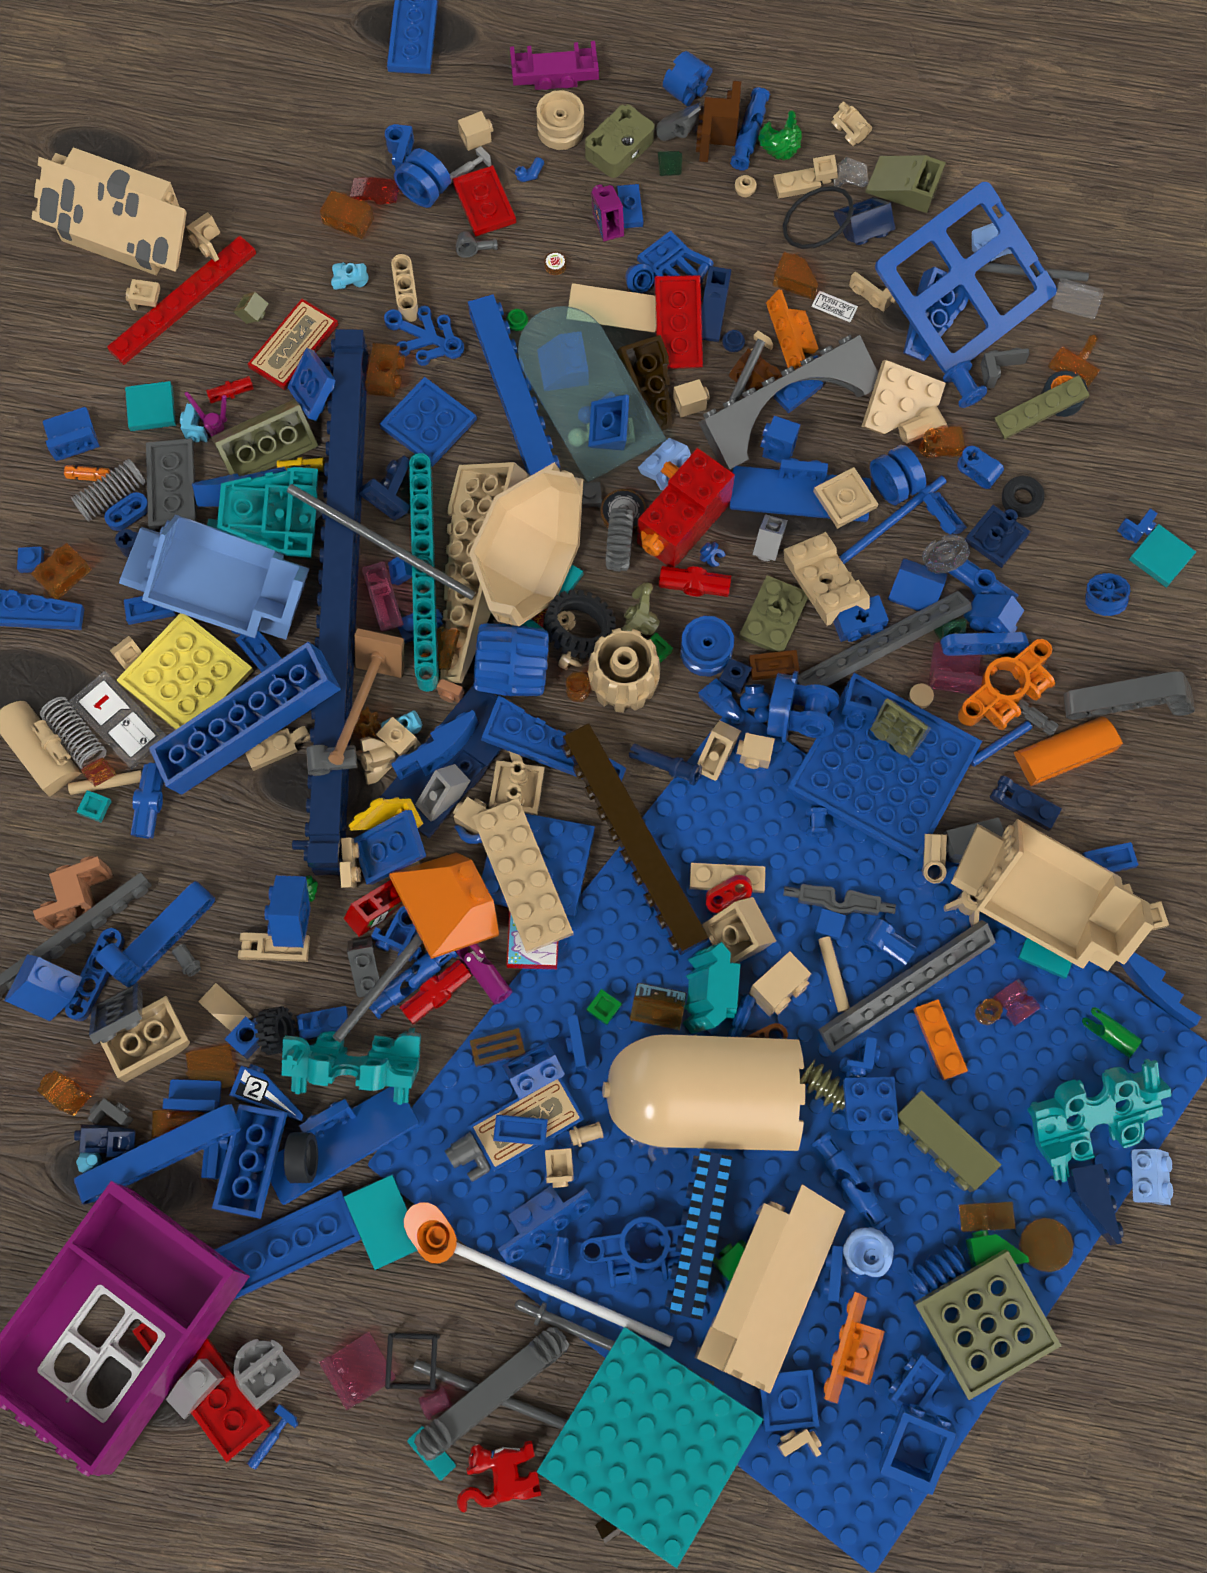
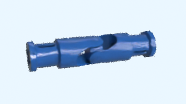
(750, 128)
(418, 973)
(854, 1186)

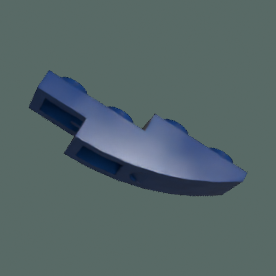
(208, 491)
(447, 742)

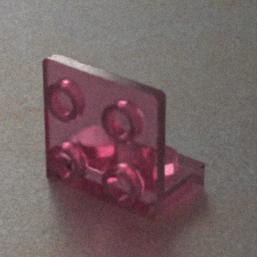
(954, 672)
(356, 1371)

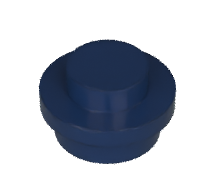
(733, 341)

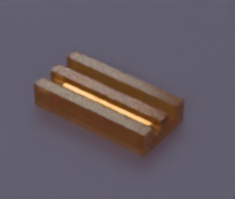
(476, 1052)

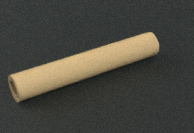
(118, 780)
(834, 974)

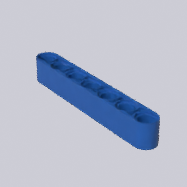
(159, 1153)

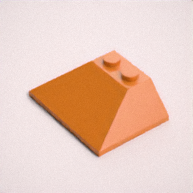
(447, 903)

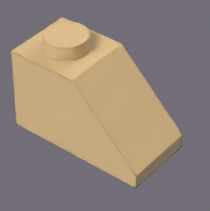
(718, 749)

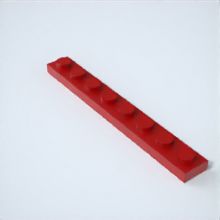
(181, 300)

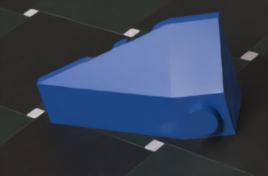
(939, 314)

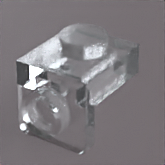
(851, 172)

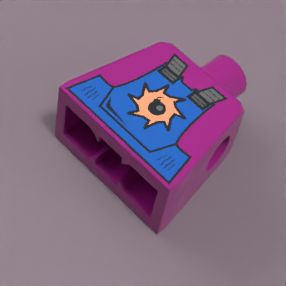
(607, 201)

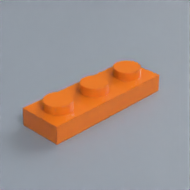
(940, 1040)

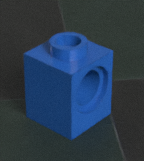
(235, 1038)

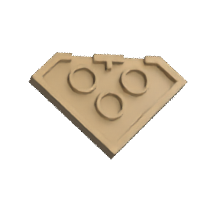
(899, 396)

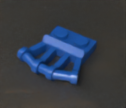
(671, 251)

